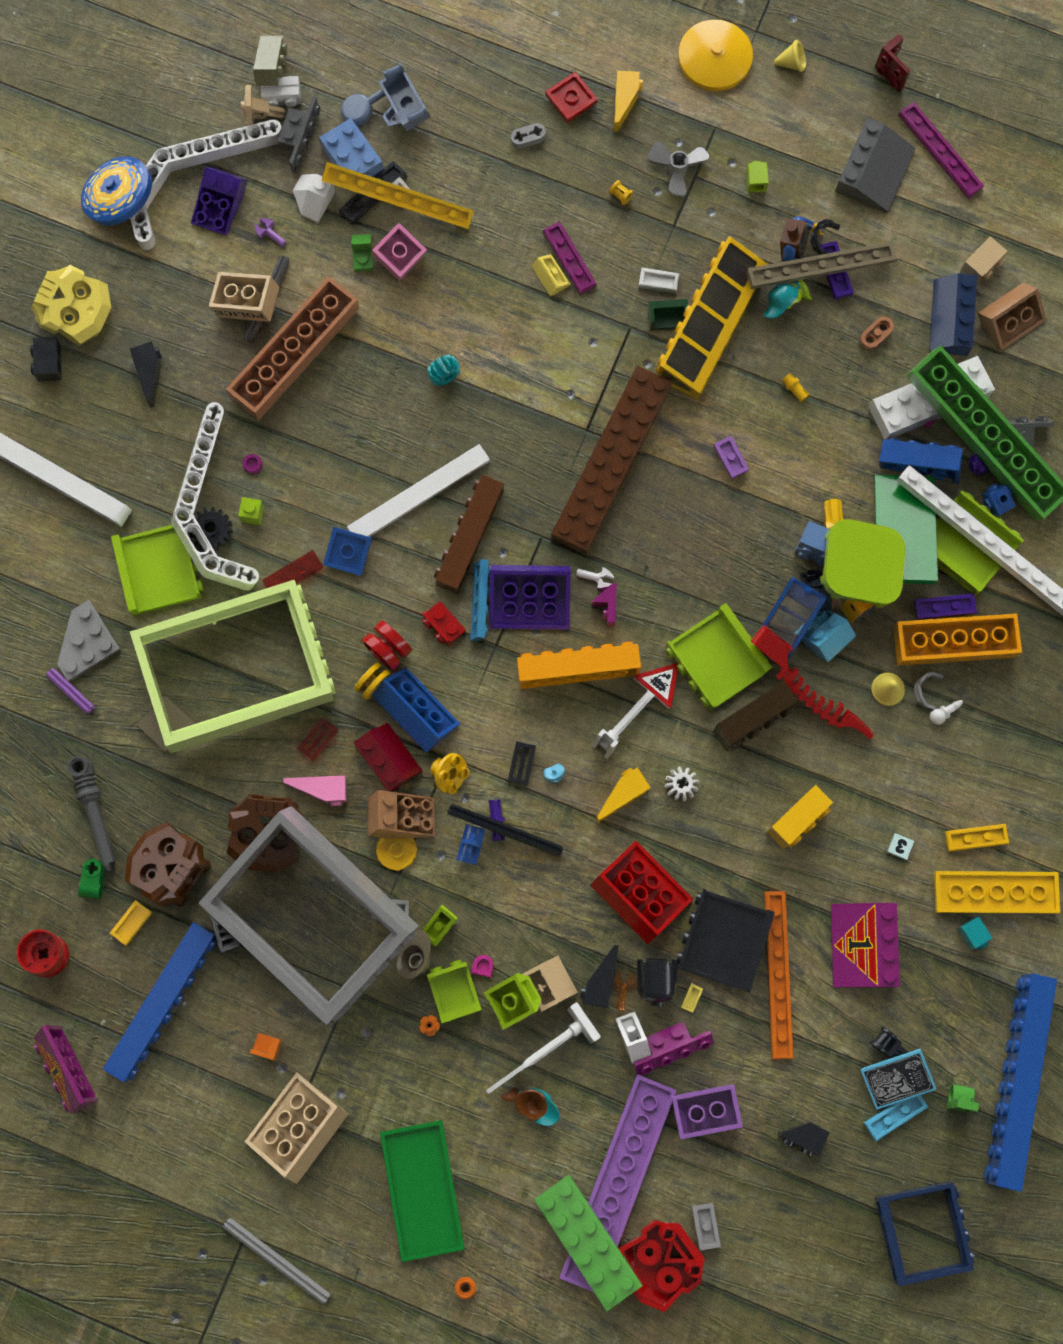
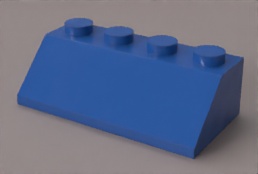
(415, 709)

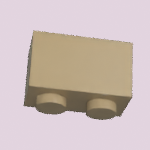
(985, 259)

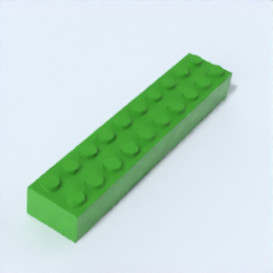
(987, 433)

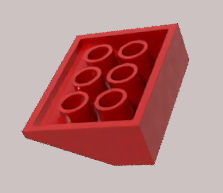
(641, 892)

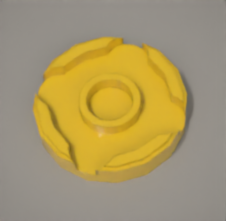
(393, 855)

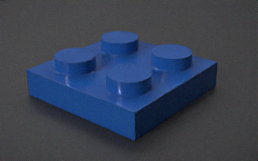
(347, 551)

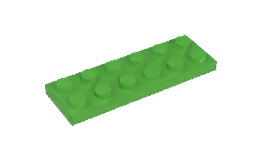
(588, 1242)

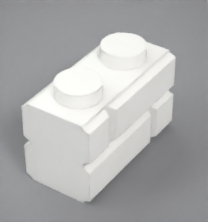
(286, 93)

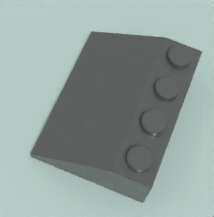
(875, 166)

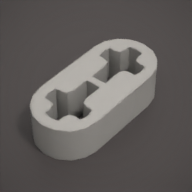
(528, 136)

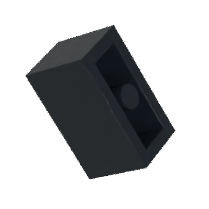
(46, 359)

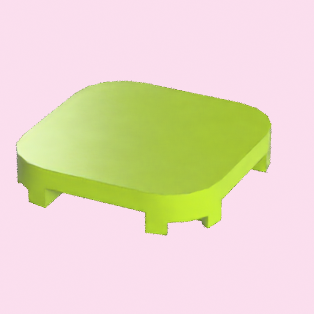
(863, 562)

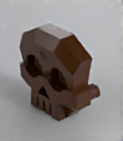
(250, 817)
(173, 871)

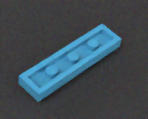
(479, 600)

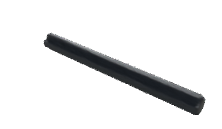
(505, 830)

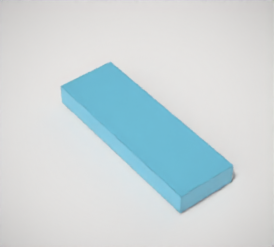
(894, 1116)

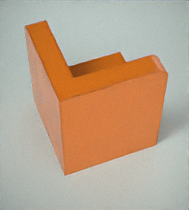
(266, 1046)

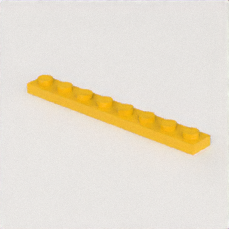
(397, 195)

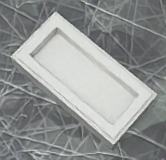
(658, 280)

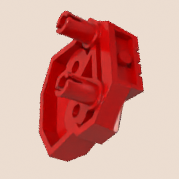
(653, 1269)

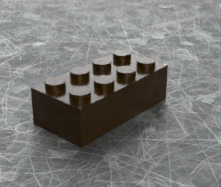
(754, 716)

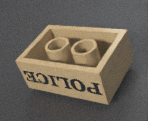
(244, 296)

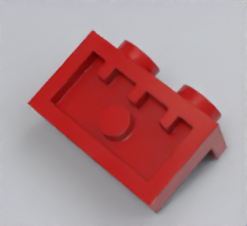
(443, 623)

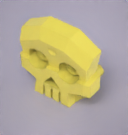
(86, 311)

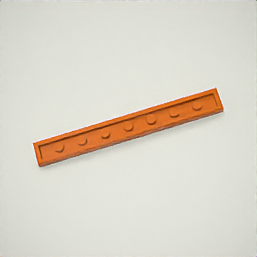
(779, 977)

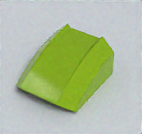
(513, 999)

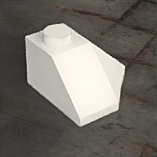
(313, 196)

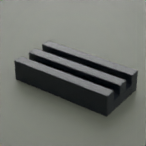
(518, 780)

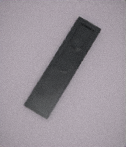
(361, 204)

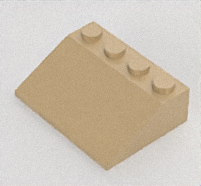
(296, 1128)

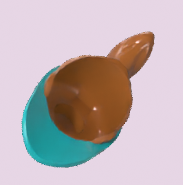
(534, 1104)

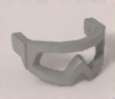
(918, 692)

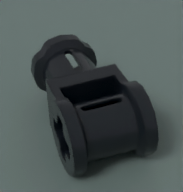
(888, 1044)

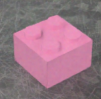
(399, 252)

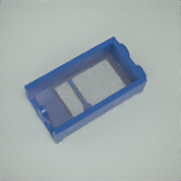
(794, 612)

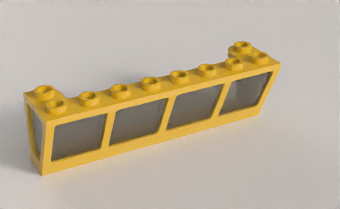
(709, 320)

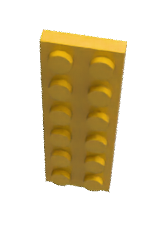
(996, 892)

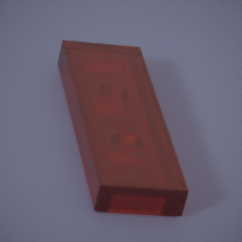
(296, 570)

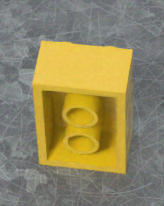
(800, 818)

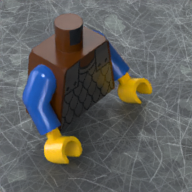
(795, 237)

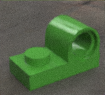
(962, 1099)

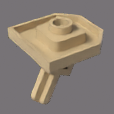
(258, 108)

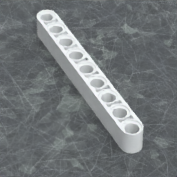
(63, 481)

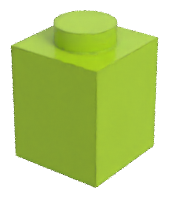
(757, 177)
(251, 511)

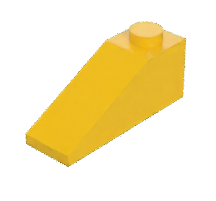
(626, 94)
(626, 790)

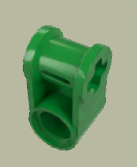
(91, 882)

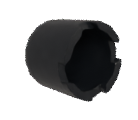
(657, 980)

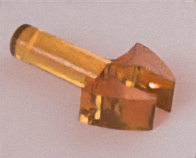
(623, 988)

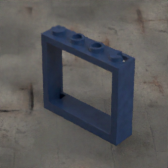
(961, 1234)

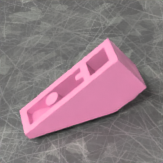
(326, 789)

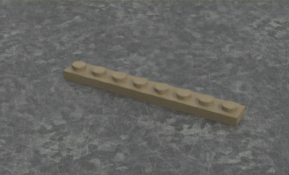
(821, 265)

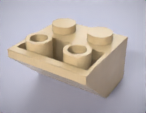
(551, 982)

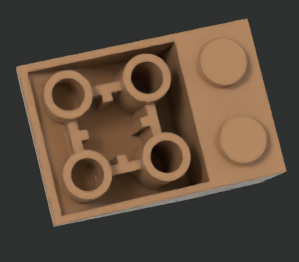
(400, 815)

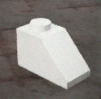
(633, 1037)

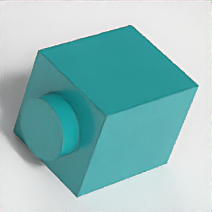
(975, 934)

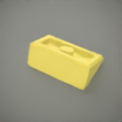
(550, 274)

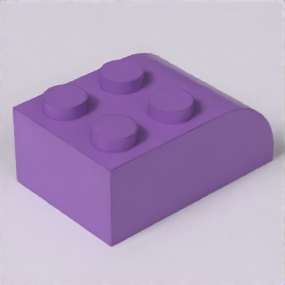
(707, 1111)

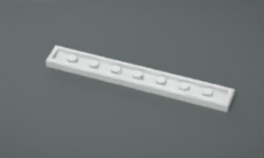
(420, 492)

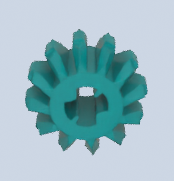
(443, 370)

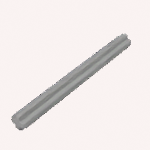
(276, 1261)

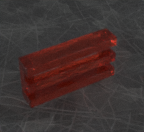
(307, 752)

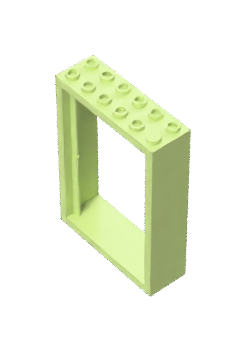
(254, 715)

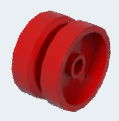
(386, 647)

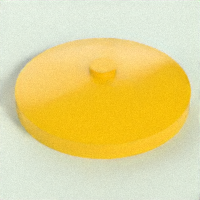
(715, 55)

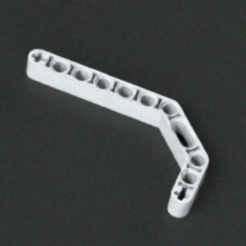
(194, 158)
(187, 509)

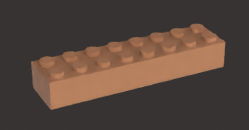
(293, 348)

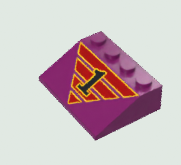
(865, 945)
(64, 1068)

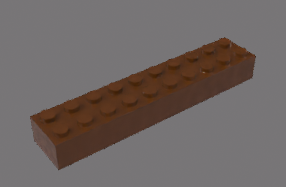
(611, 461)

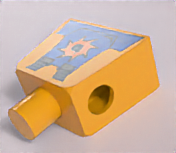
(860, 609)

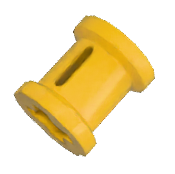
(620, 192)

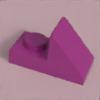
(607, 599)

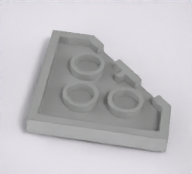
(85, 642)

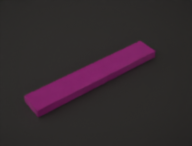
(941, 150)

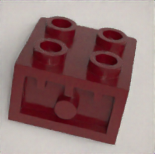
(890, 66)

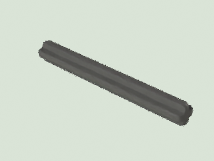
(277, 275)

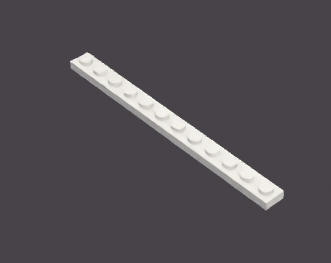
(982, 537)

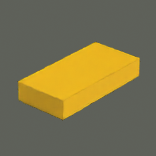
(131, 923)

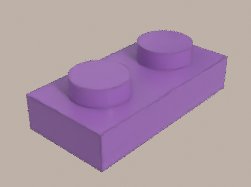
(731, 457)

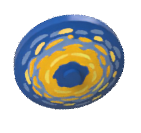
(116, 191)

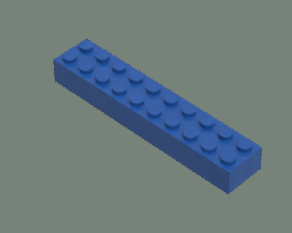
(1020, 1081)

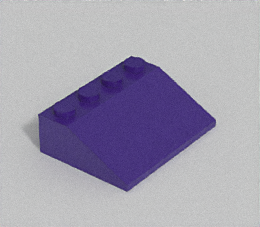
(529, 597)

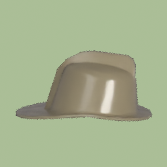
(415, 956)

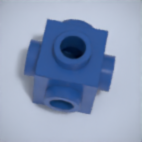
(998, 499)

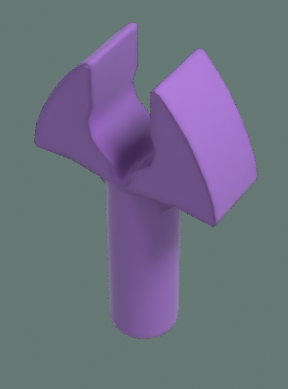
(269, 232)

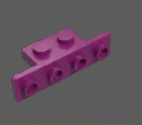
(671, 1045)

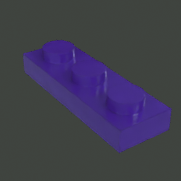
(838, 282)
(945, 606)

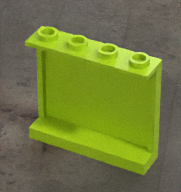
(961, 557)
(155, 570)
(718, 657)

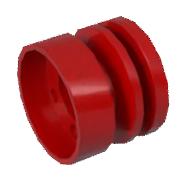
(31, 951)

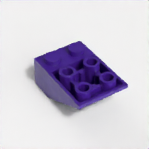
(218, 200)

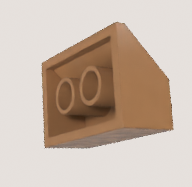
(1012, 315)

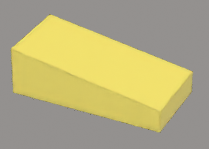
(692, 997)

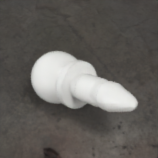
(939, 716)

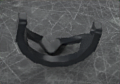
(814, 240)

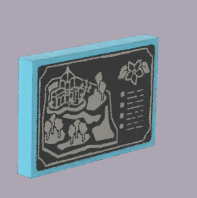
(898, 1079)

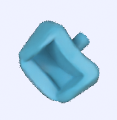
(554, 773)

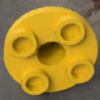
(449, 772)

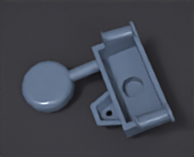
(401, 93)

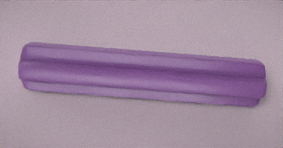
(70, 691)

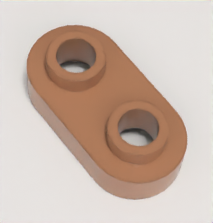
(876, 334)

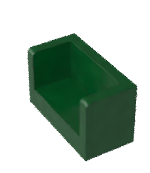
(666, 313)

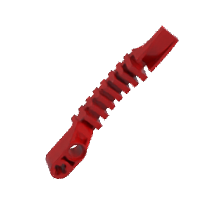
(778, 650)

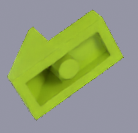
(439, 925)

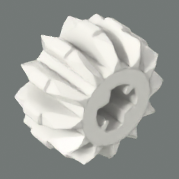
(686, 790)

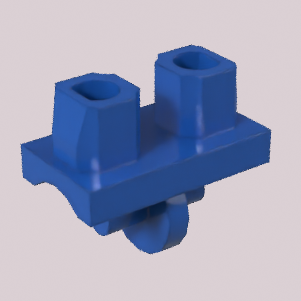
(471, 844)

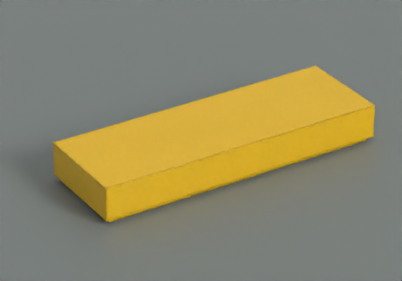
(976, 837)

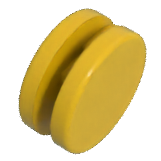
(371, 680)

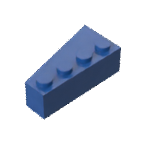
(924, 458)

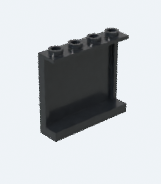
(725, 940)

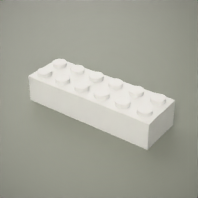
(908, 409)

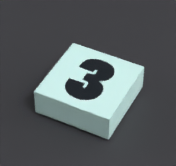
(900, 846)

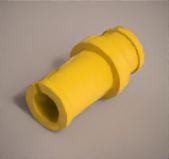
(795, 387)

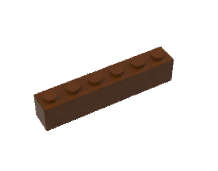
(469, 534)

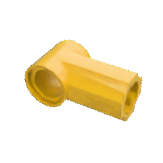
(832, 512)

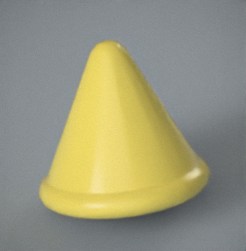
(792, 57)
(888, 689)

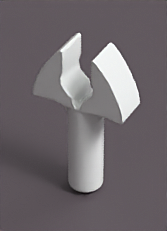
(596, 577)

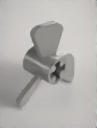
(660, 155)

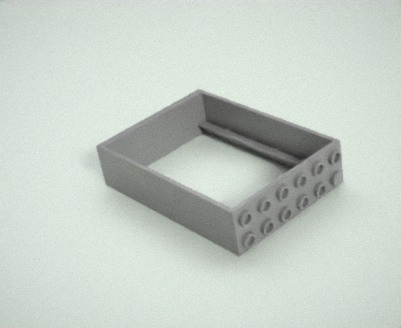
(349, 877)

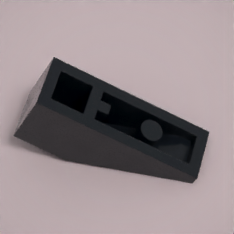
(148, 368)
(600, 984)

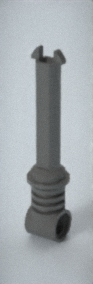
(89, 796)

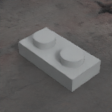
(706, 1226)

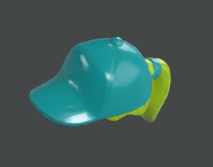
(784, 296)

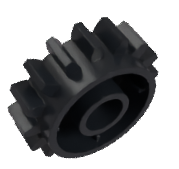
(217, 519)

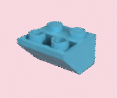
(828, 634)

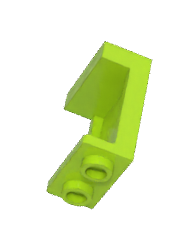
(453, 991)

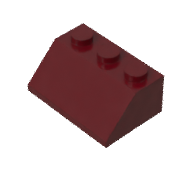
(387, 757)

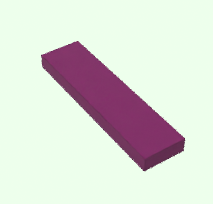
(569, 258)

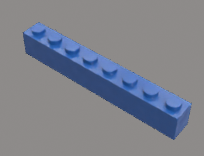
(160, 1002)

